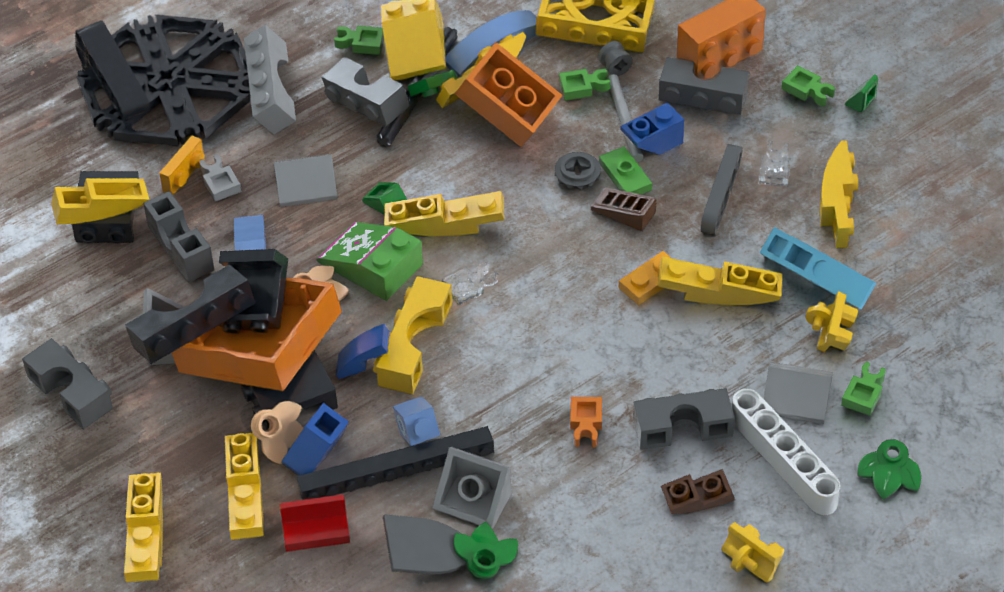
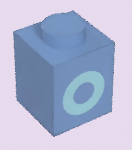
(416, 420)

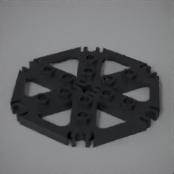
(187, 79)

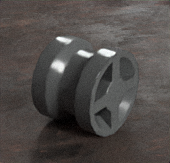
(615, 58)

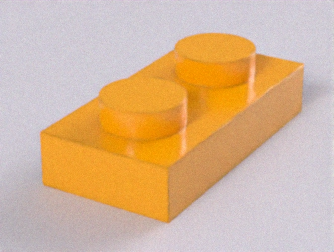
(182, 165)
(643, 281)

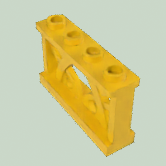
(573, 26)

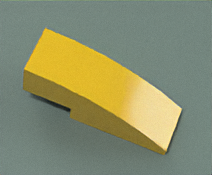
(98, 199)

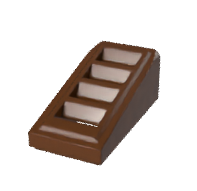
(638, 214)

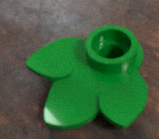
(890, 472)
(485, 548)

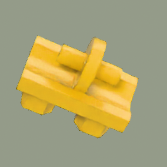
(828, 321)
(752, 553)

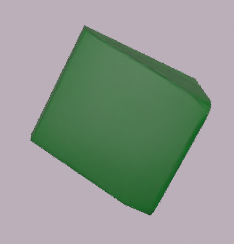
(863, 95)
(383, 193)

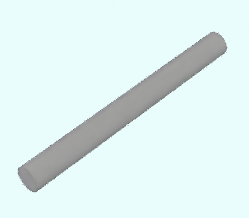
(623, 114)

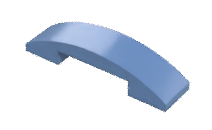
(465, 52)

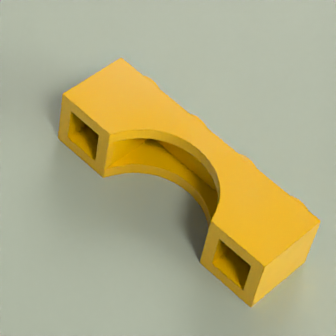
(424, 307)

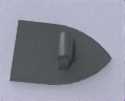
(421, 545)

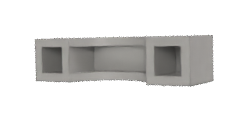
(269, 99)

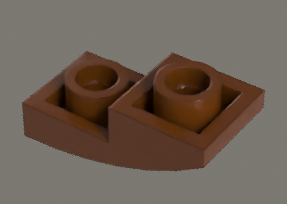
(691, 495)

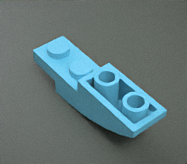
(817, 267)

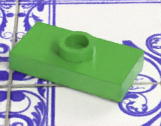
(625, 171)

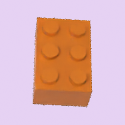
(721, 36)
(508, 94)

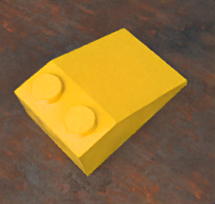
(413, 37)

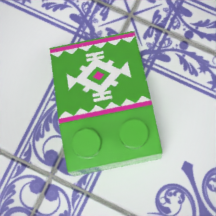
(374, 257)

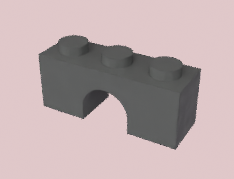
(350, 86)
(722, 93)
(185, 247)
(54, 367)
(706, 410)

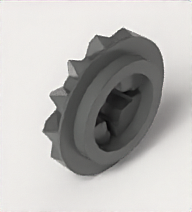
(588, 166)

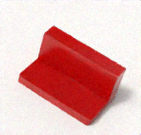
(314, 523)

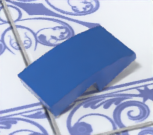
(367, 345)

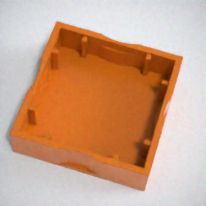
(270, 357)

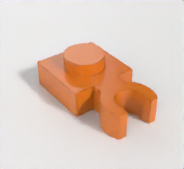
(586, 418)

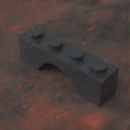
(161, 333)

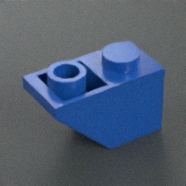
(656, 130)
(315, 441)

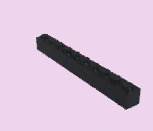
(392, 464)

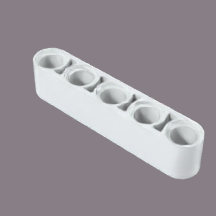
(786, 452)

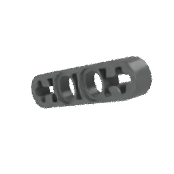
(721, 189)

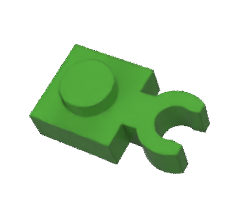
(363, 40)
(580, 84)
(805, 84)
(864, 392)

